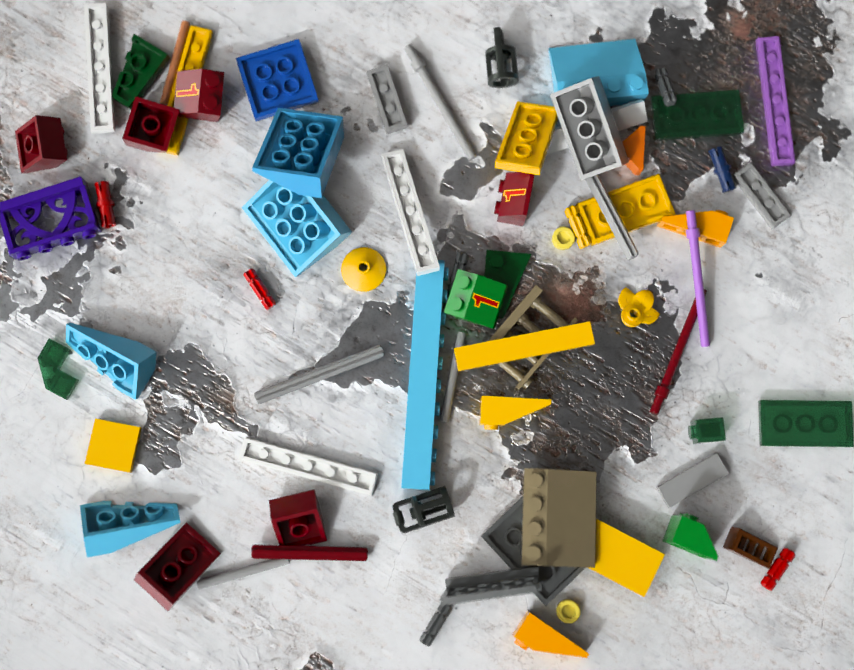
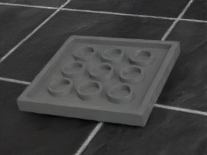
(506, 541)

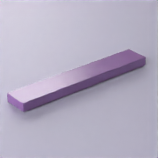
(775, 101)

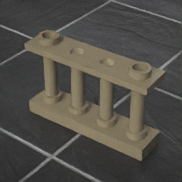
(520, 318)

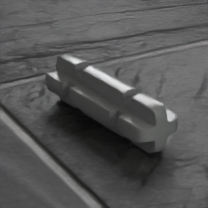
(666, 87)
(461, 261)
(435, 624)

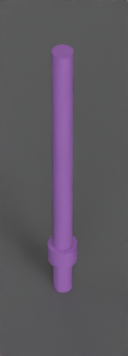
(692, 234)

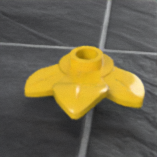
(638, 304)

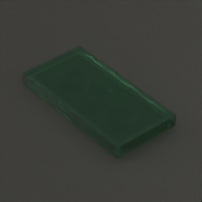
(698, 115)
(805, 423)

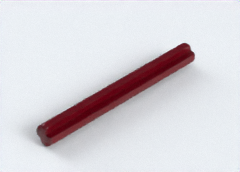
(297, 552)

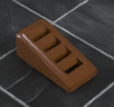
(736, 541)

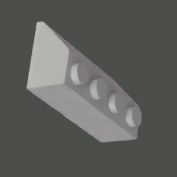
(589, 128)

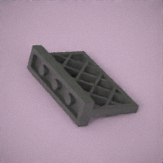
(491, 585)

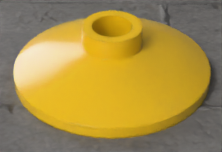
(363, 280)

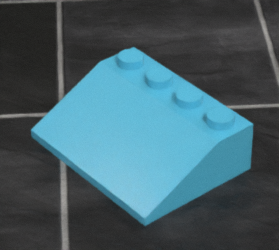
(613, 61)
(296, 225)

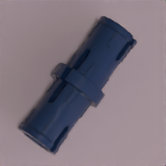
(722, 169)

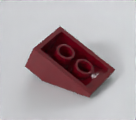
(176, 566)

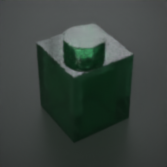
(707, 430)

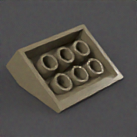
(559, 518)

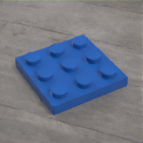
(277, 79)

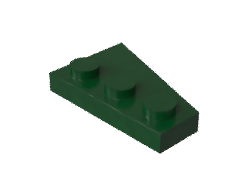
(140, 70)
(506, 269)

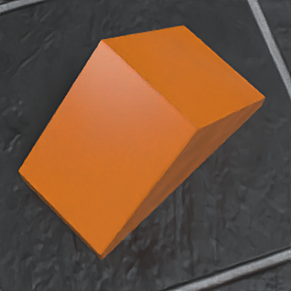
(634, 149)

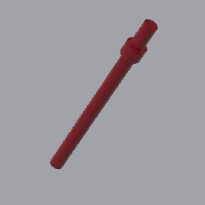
(663, 390)

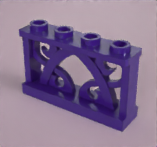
(35, 200)

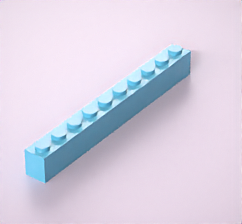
(423, 380)

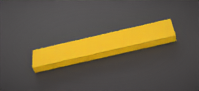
(192, 58)
(524, 346)

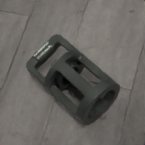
(500, 53)
(422, 510)

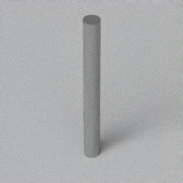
(452, 381)
(241, 572)

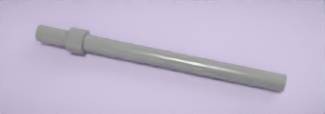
(420, 66)

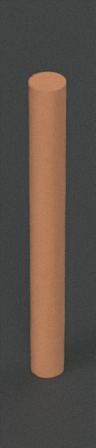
(175, 61)

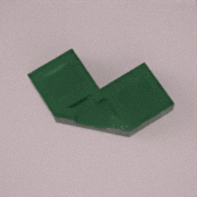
(50, 362)

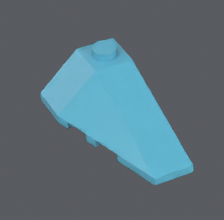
(121, 359)
(117, 526)

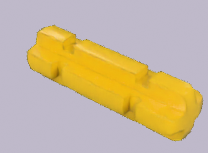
(577, 226)

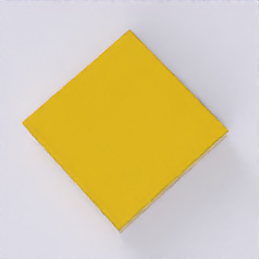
(113, 445)

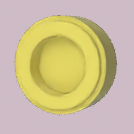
(563, 238)
(568, 611)

